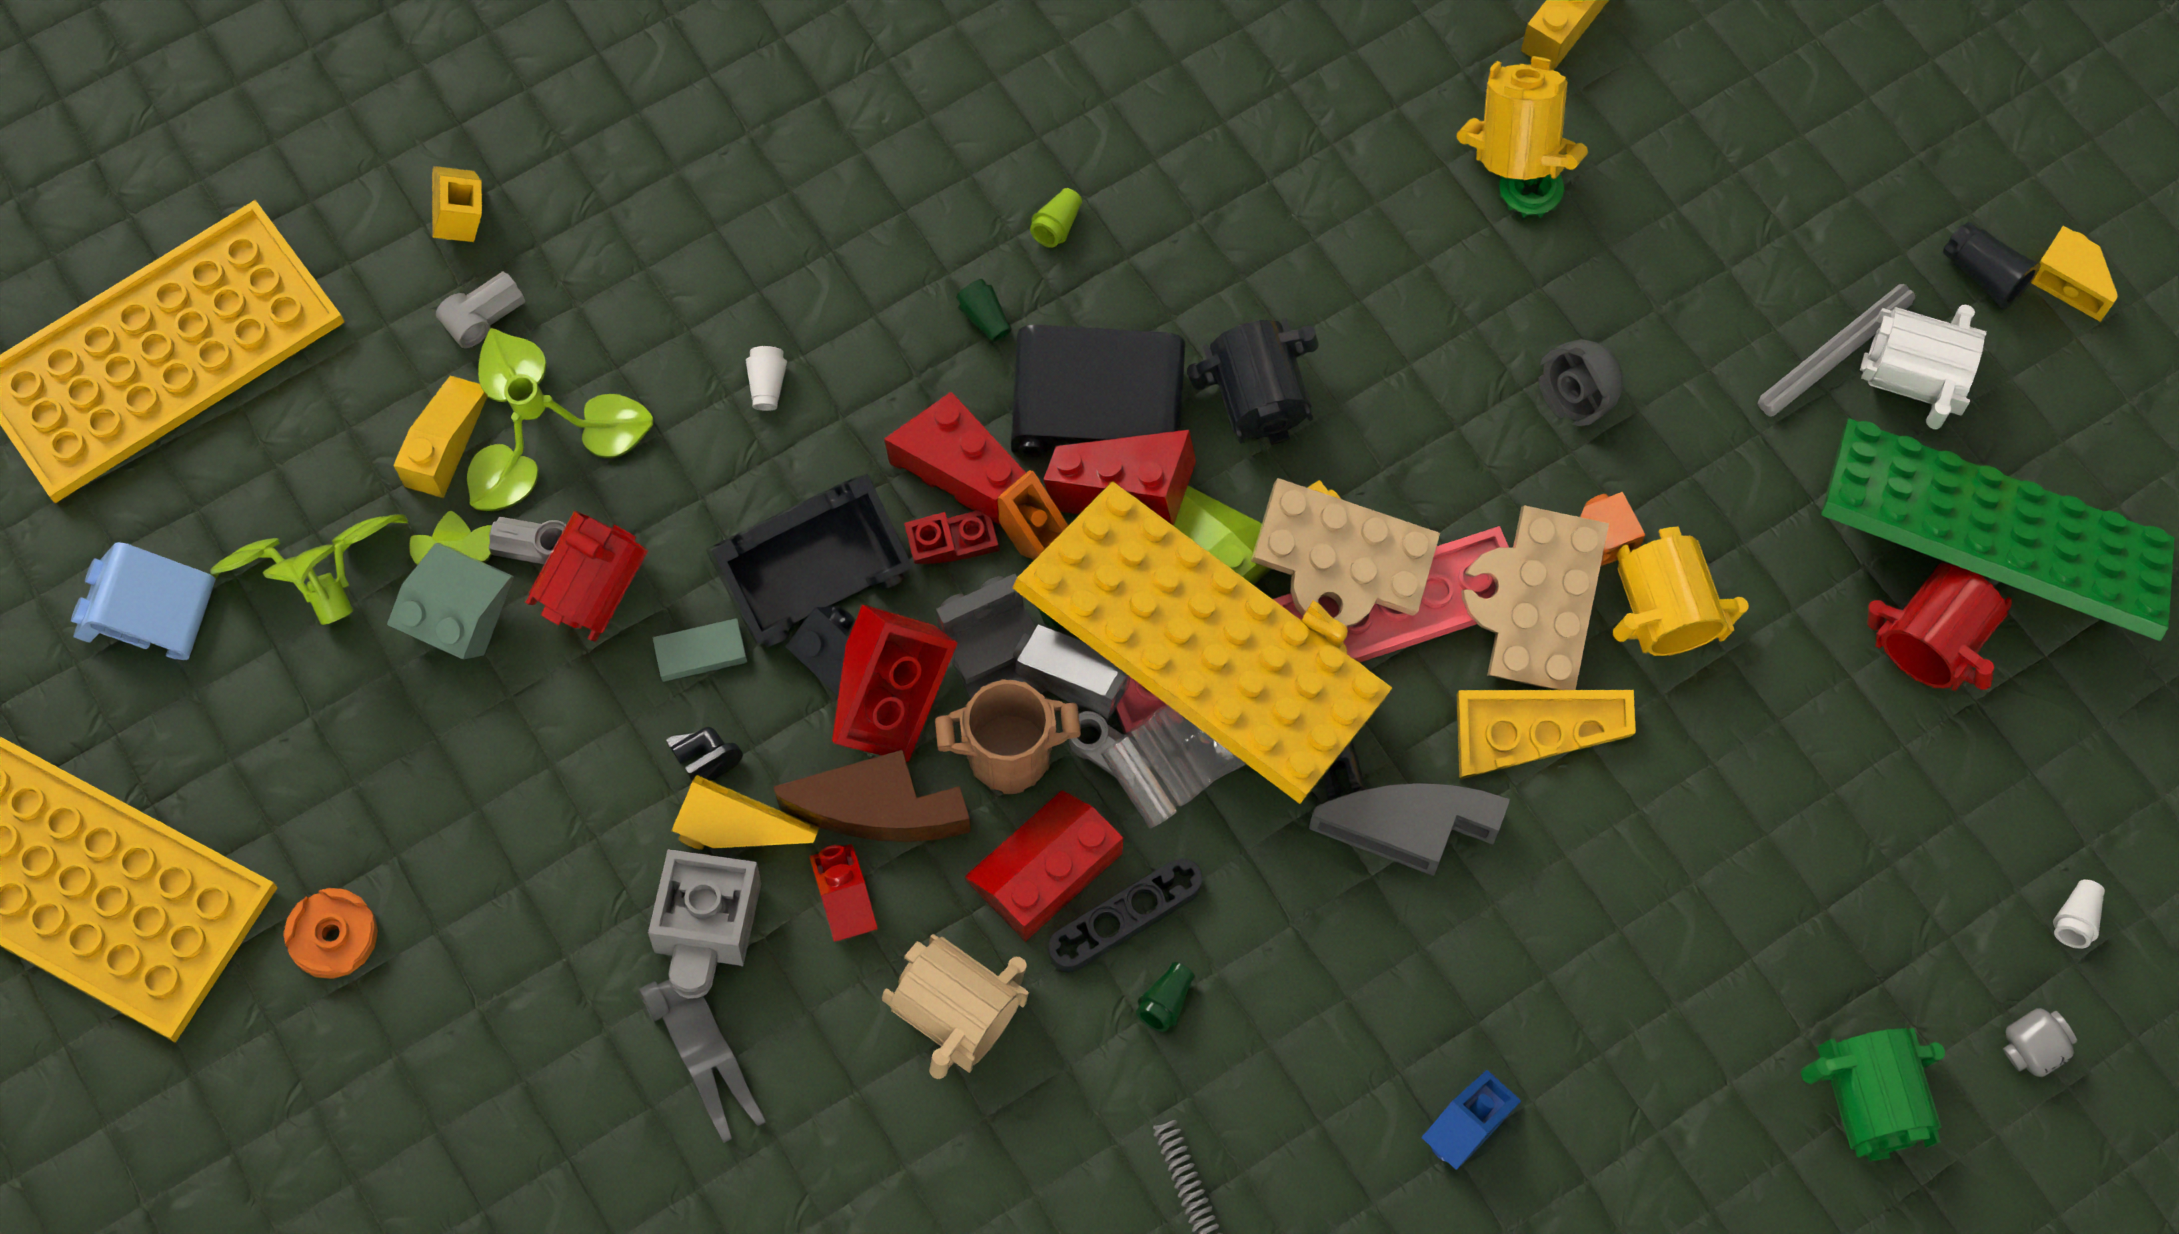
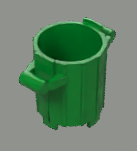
(1881, 1089)

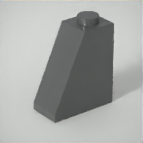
(1070, 671)

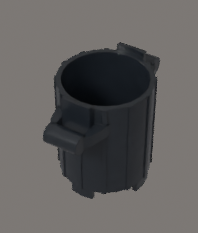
(1259, 377)

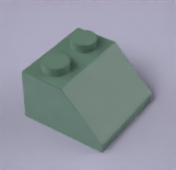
(451, 602)

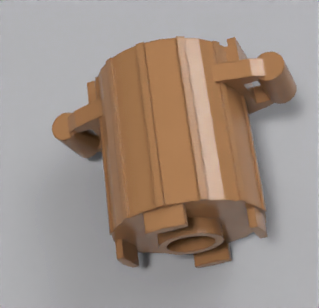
(1008, 734)

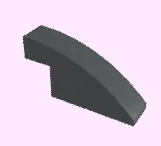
(1410, 820)

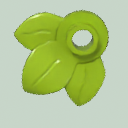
(454, 534)

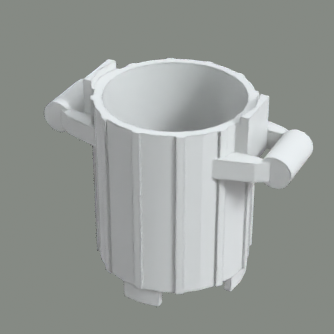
(1925, 359)

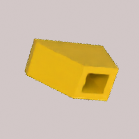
(456, 203)

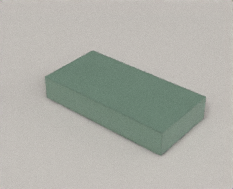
(699, 650)

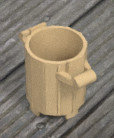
(956, 1001)

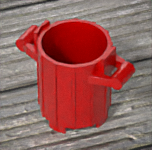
(587, 574)
(1942, 628)

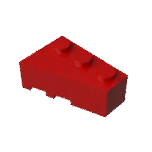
(955, 454)
(1146, 466)

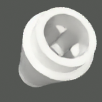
(765, 376)
(2080, 916)

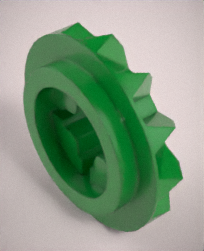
(1549, 194)

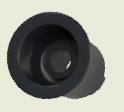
(1991, 264)

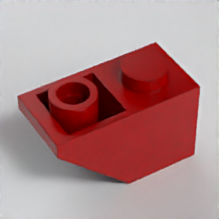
(843, 891)

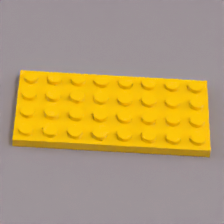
(158, 349)
(1203, 640)
(115, 895)

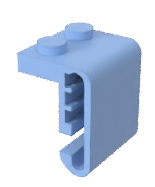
(143, 600)

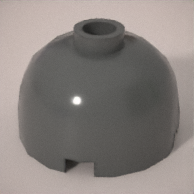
(1581, 381)

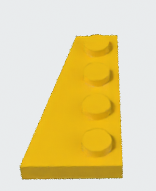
(1528, 725)

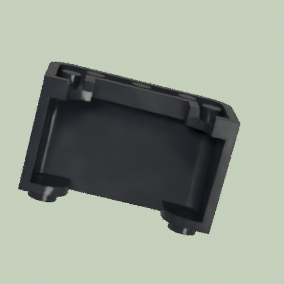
(1094, 385)
(809, 558)

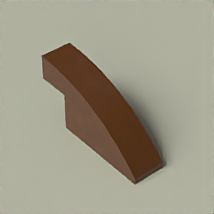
(875, 803)

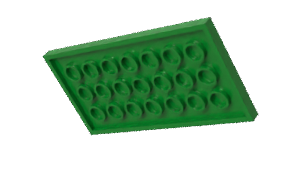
(2002, 528)

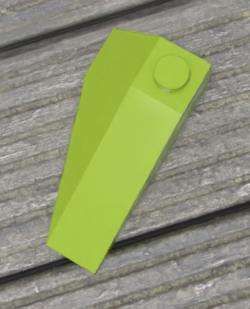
(1221, 532)

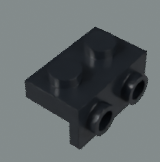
(822, 643)

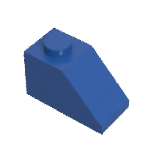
(1470, 1119)

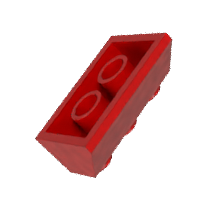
(1046, 863)

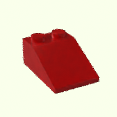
(889, 681)

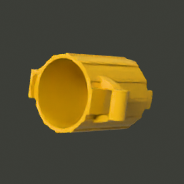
(1523, 123)
(1673, 597)

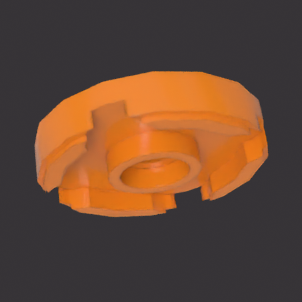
(321, 913)

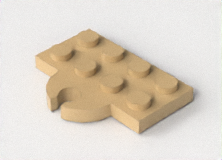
(1344, 553)
(1540, 597)

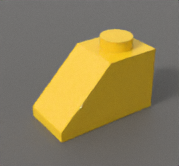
(2077, 274)

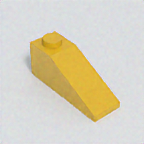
(440, 437)
(729, 819)

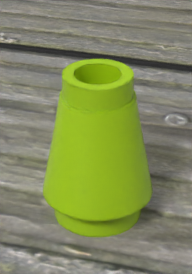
(1055, 219)

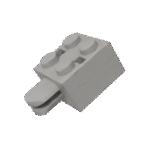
(710, 916)

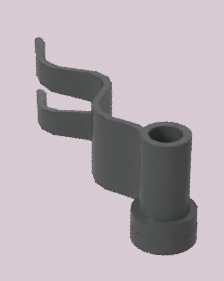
(701, 1050)

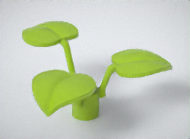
(511, 373)
(323, 591)

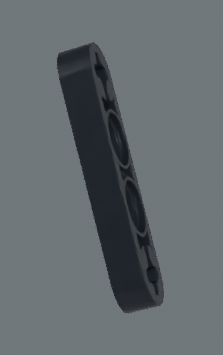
(1129, 920)

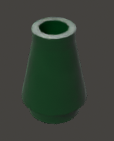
(983, 308)
(1165, 998)

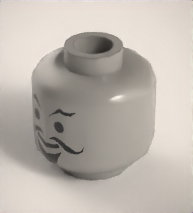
(2039, 1042)

